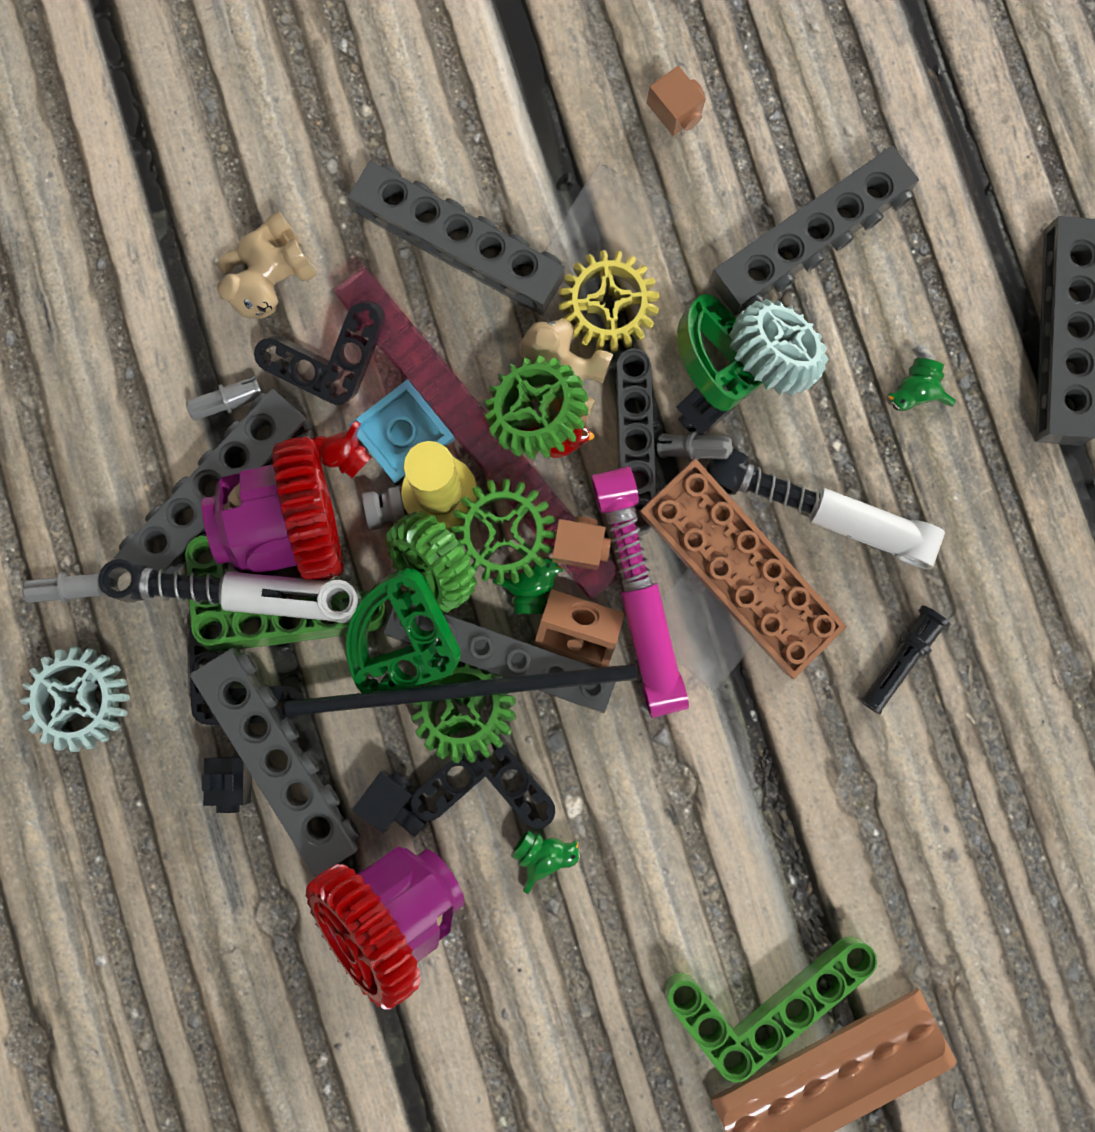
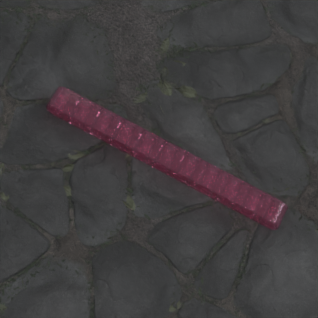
(463, 416)

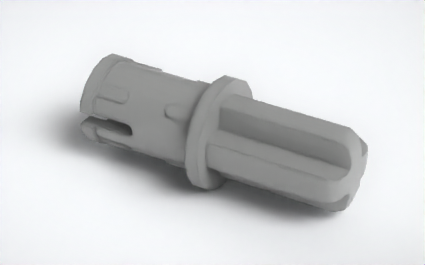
(224, 399)
(694, 446)
(62, 588)

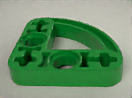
(716, 324)
(423, 646)

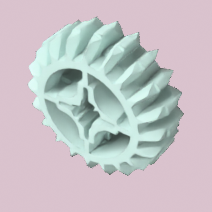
(778, 347)
(47, 683)

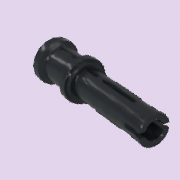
(913, 645)

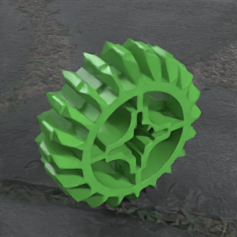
(510, 418)
(524, 505)
(429, 548)
(454, 721)

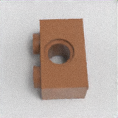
(579, 629)

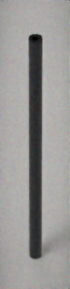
(461, 690)

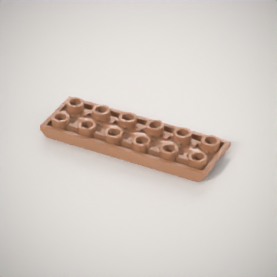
(742, 569)
(842, 1073)

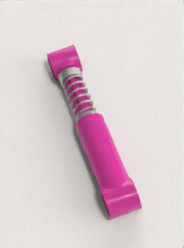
(641, 598)

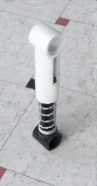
(909, 540)
(234, 591)

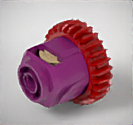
(276, 516)
(385, 919)

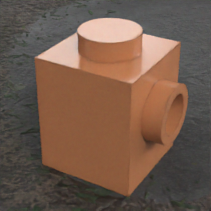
(676, 101)
(581, 543)

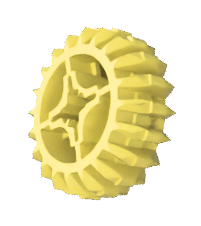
(625, 298)

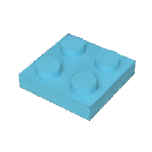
(397, 426)

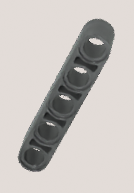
(638, 425)

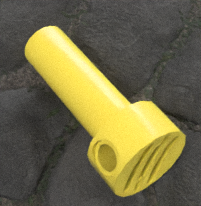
(436, 483)

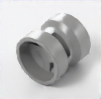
(383, 507)

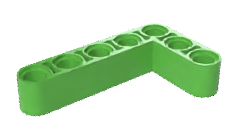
(271, 629)
(772, 1011)

